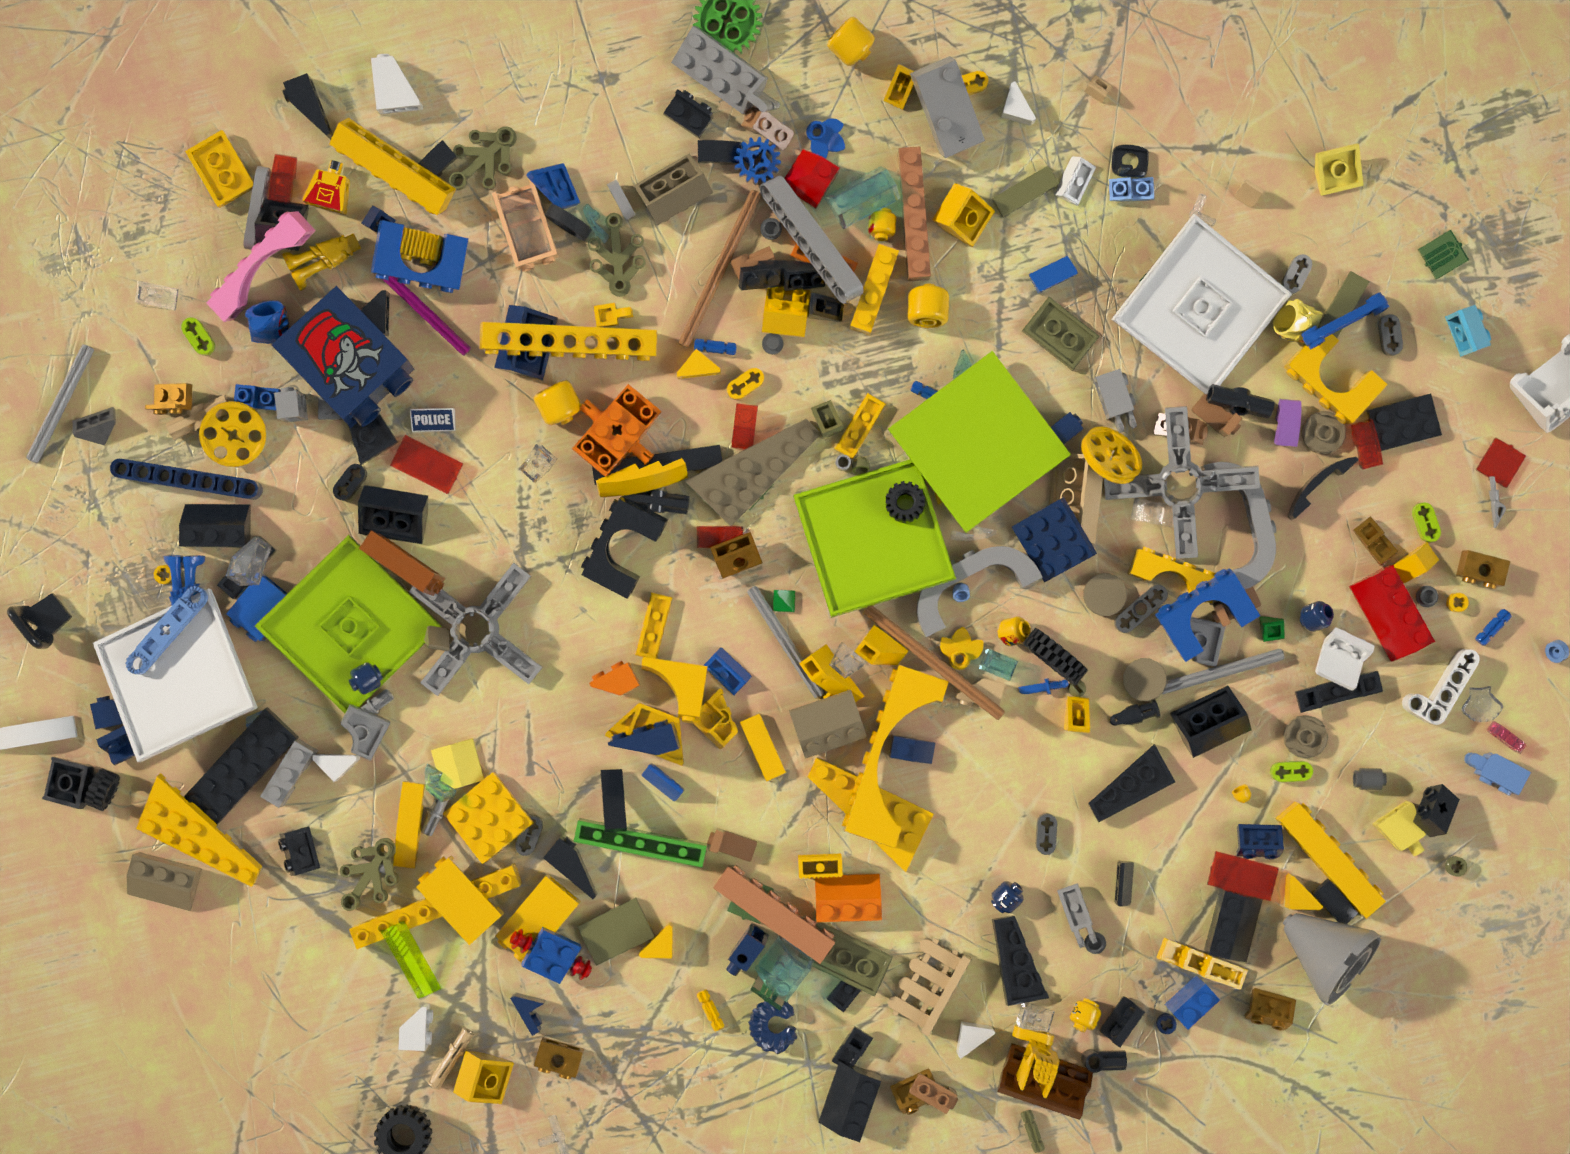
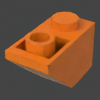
(617, 681)

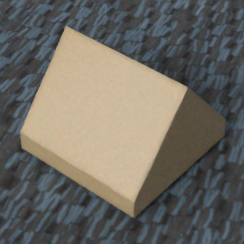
(1098, 88)

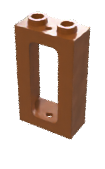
(402, 563)

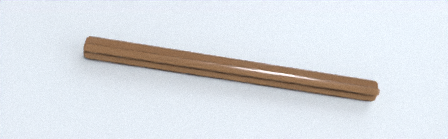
(720, 268)
(934, 662)

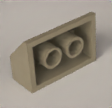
(673, 189)
(828, 724)
(162, 880)

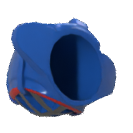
(267, 321)

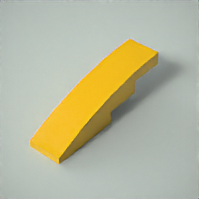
(636, 480)
(409, 824)
(1202, 963)

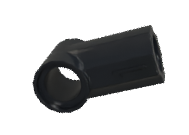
(1106, 1060)

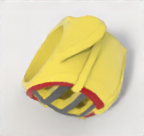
(1295, 319)

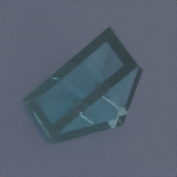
(998, 664)

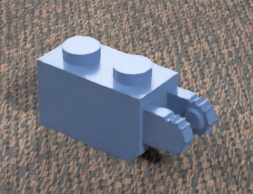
(1499, 771)

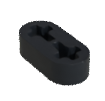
(345, 479)

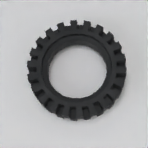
(1055, 656)

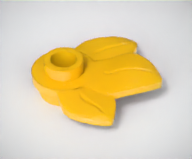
(961, 645)

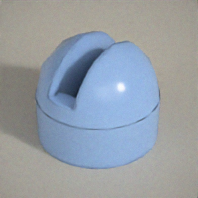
(961, 592)

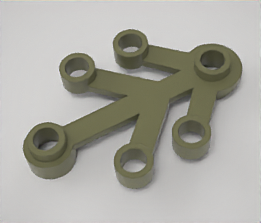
(486, 156)
(617, 258)
(371, 872)

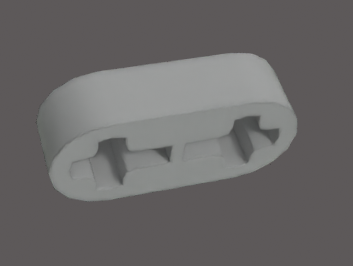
(621, 199)
(1301, 276)

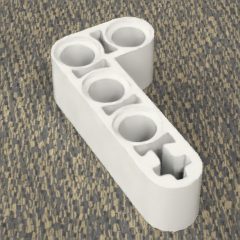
(1445, 683)

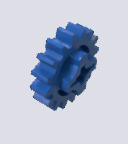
(749, 157)

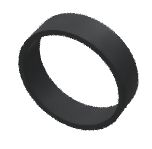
(568, 222)

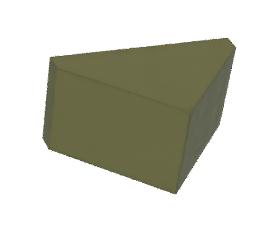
(827, 419)

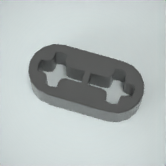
(1396, 335)
(1040, 833)
(533, 837)

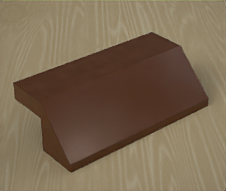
(1066, 1094)

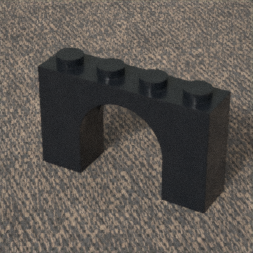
(600, 565)

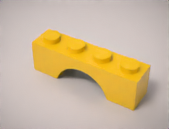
(874, 289)
(1148, 565)

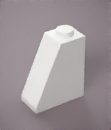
(391, 87)

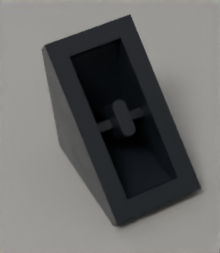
(825, 308)
(378, 311)

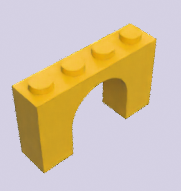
(1346, 406)

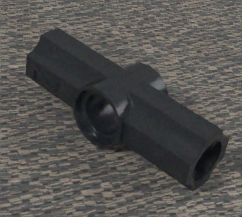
(1240, 401)
(661, 501)

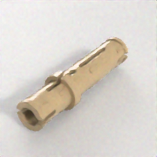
(438, 1078)

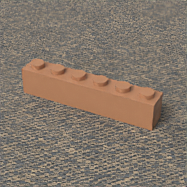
(914, 213)
(775, 914)

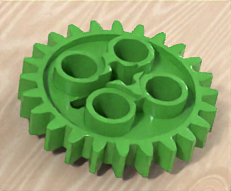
(745, 27)

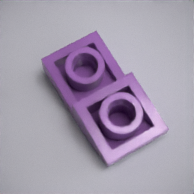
(1289, 422)

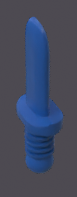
(1043, 687)

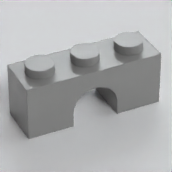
(284, 779)

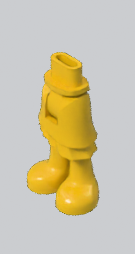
(330, 255)

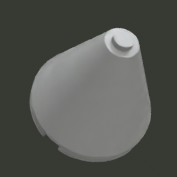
(1330, 952)

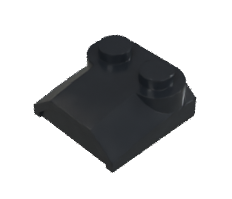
(68, 782)

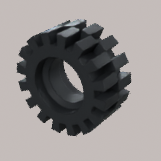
(901, 489)
(102, 789)

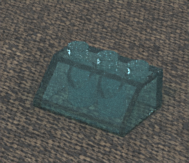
(863, 196)

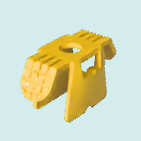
(1044, 1069)

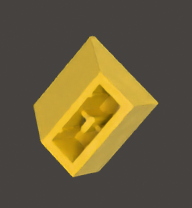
(786, 311)

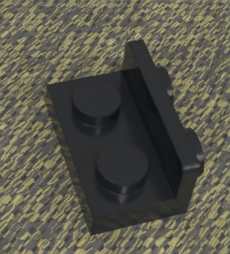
(689, 113)
(298, 851)
(1122, 1021)

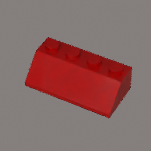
(1391, 613)

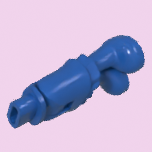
(190, 564)

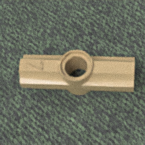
(192, 418)

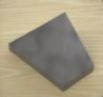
(96, 426)

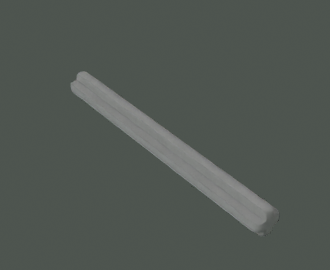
(60, 403)
(783, 638)
(1224, 670)

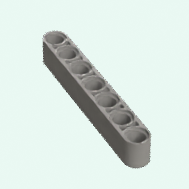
(811, 239)

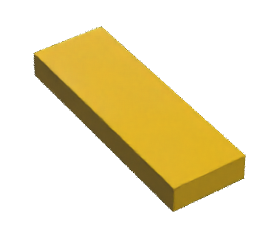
(860, 426)
(653, 626)
(762, 747)

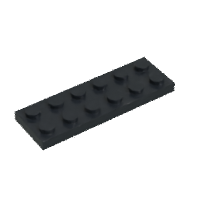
(241, 765)

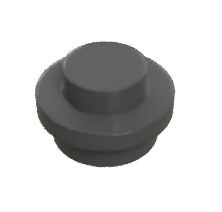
(771, 228)
(772, 343)
(1427, 596)
(1097, 947)

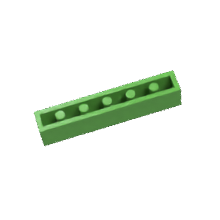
(641, 843)

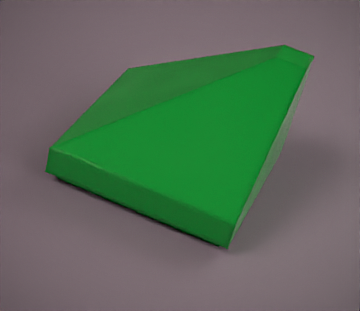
(784, 601)
(1271, 628)

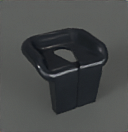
(47, 615)

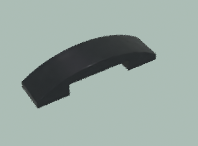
(1300, 502)
(1330, 692)

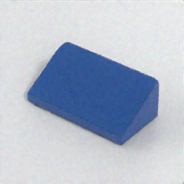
(1053, 274)
(727, 671)
(663, 782)

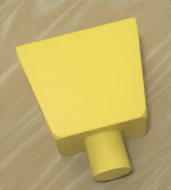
(1400, 830)

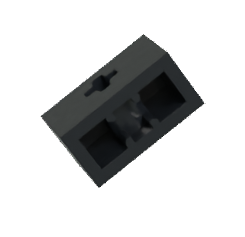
(1436, 810)

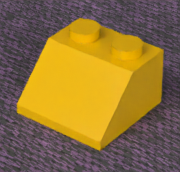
(963, 214)
(483, 1078)

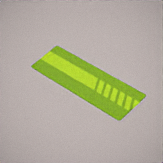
(411, 959)

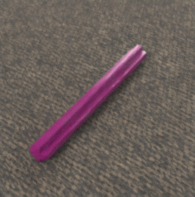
(428, 315)

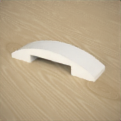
(38, 732)

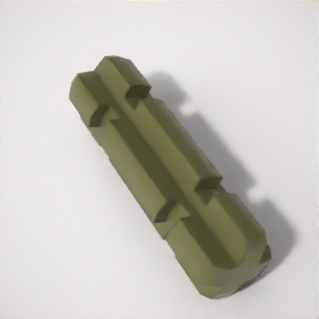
(1032, 1131)

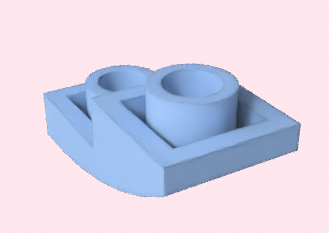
(1131, 189)

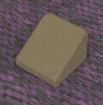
(437, 638)

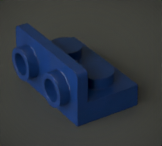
(116, 745)
(1259, 841)

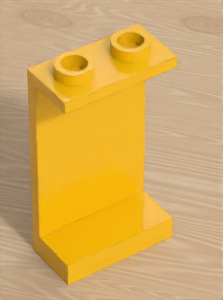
(458, 900)
(545, 907)

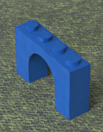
(388, 261)
(1177, 616)

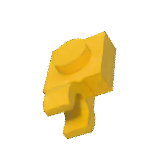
(608, 314)

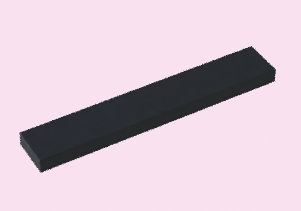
(694, 458)

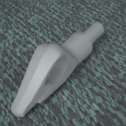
(1495, 504)

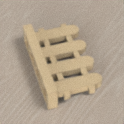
(925, 995)

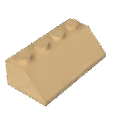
(1081, 490)

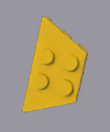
(645, 715)

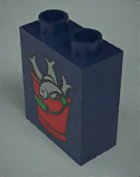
(345, 358)

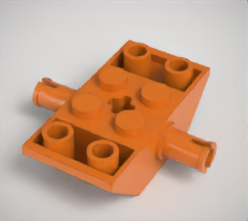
(628, 413)

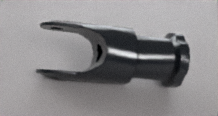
(1134, 714)

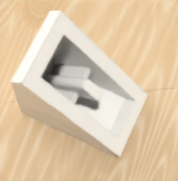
(1016, 107)
(335, 764)
(971, 1036)

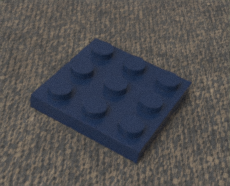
(1054, 539)

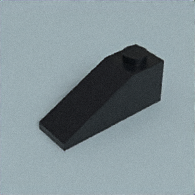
(304, 97)
(568, 861)

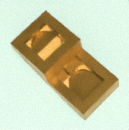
(1375, 541)

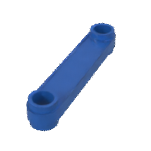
(1314, 337)

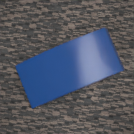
(256, 396)

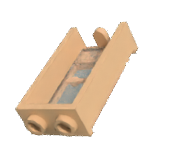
(526, 227)

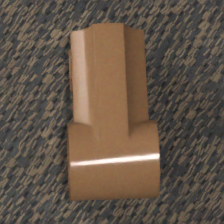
(752, 259)

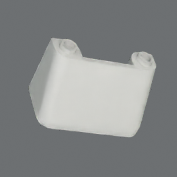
(1547, 389)

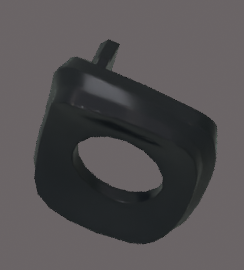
(1127, 170)

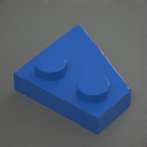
(555, 185)

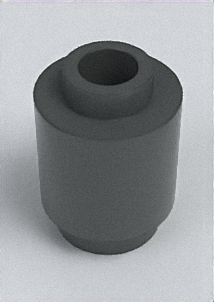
(1369, 779)

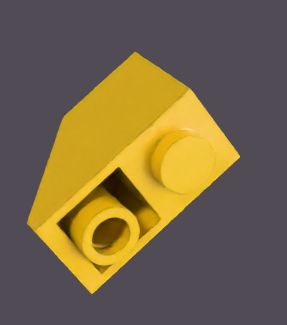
(880, 648)

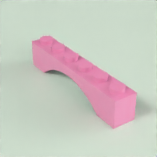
(232, 296)

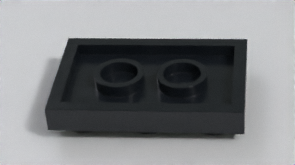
(1405, 422)

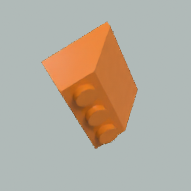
(848, 898)

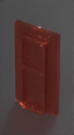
(426, 464)
(1242, 876)

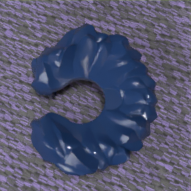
(763, 1036)

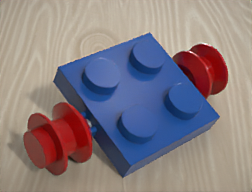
(551, 955)

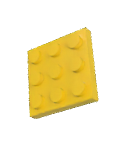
(488, 818)

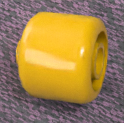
(851, 42)
(928, 306)
(558, 403)

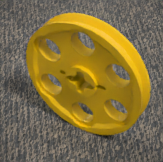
(232, 445)
(1103, 451)

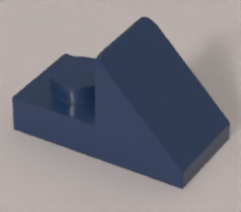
(525, 1005)

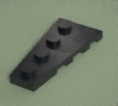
(1136, 783)
(1017, 970)

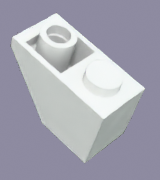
(415, 1031)

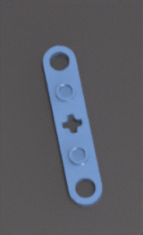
(177, 618)

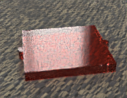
(1500, 461)

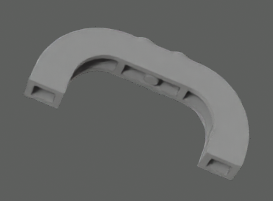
(1262, 532)
(1019, 563)

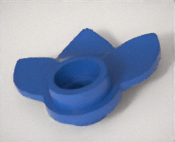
(829, 138)

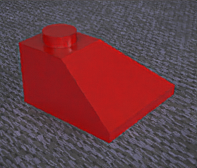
(811, 177)

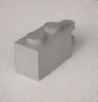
(1116, 398)

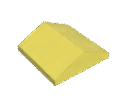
(1338, 169)
(458, 763)

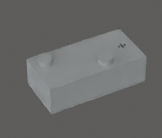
(947, 106)

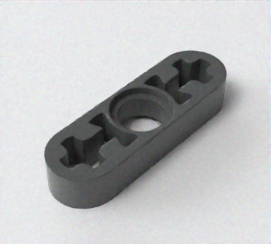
(1149, 593)

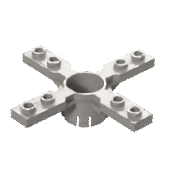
(1180, 461)
(494, 643)

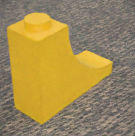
(685, 681)

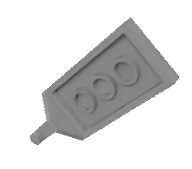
(723, 72)

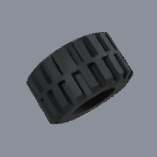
(409, 1117)

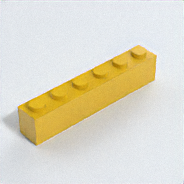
(392, 166)
(1330, 859)

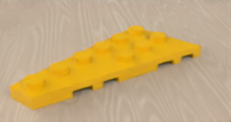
(912, 818)
(191, 831)

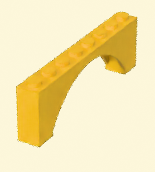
(868, 813)

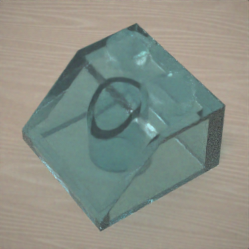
(783, 968)

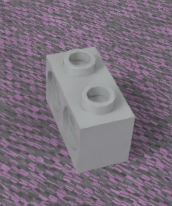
(291, 405)

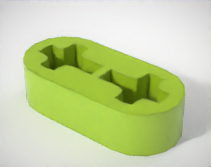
(202, 333)
(1431, 520)
(1291, 776)

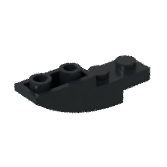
(780, 273)

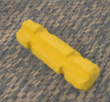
(710, 1010)

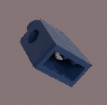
(747, 949)

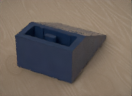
(654, 741)

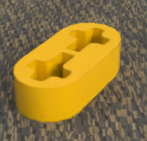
(970, 77)
(748, 387)
(1026, 1034)

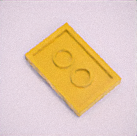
(220, 168)

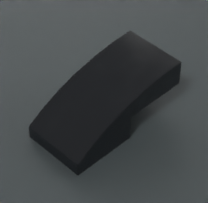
(717, 151)
(438, 159)
(1335, 902)
(852, 1047)

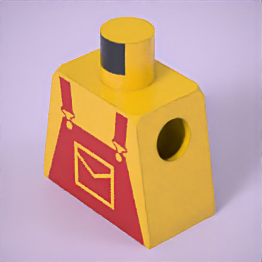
(329, 189)

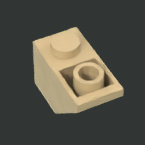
(988, 687)

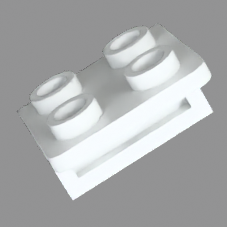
(1343, 658)

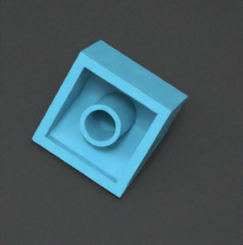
(1468, 330)

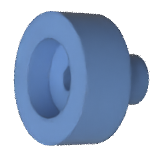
(1557, 651)

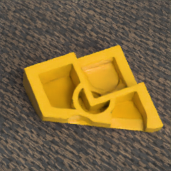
(716, 720)

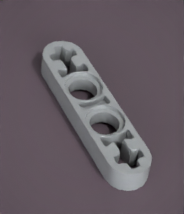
(258, 197)

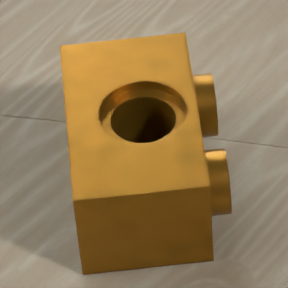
(736, 555)
(1495, 569)
(571, 1054)

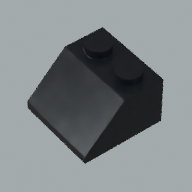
(270, 214)

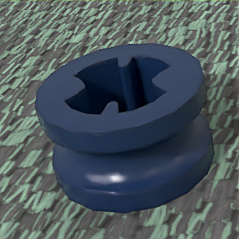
(1168, 1030)

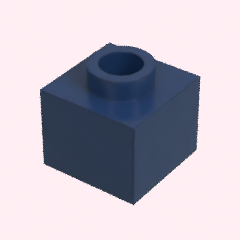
(373, 218)

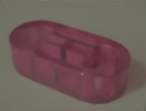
(1506, 737)

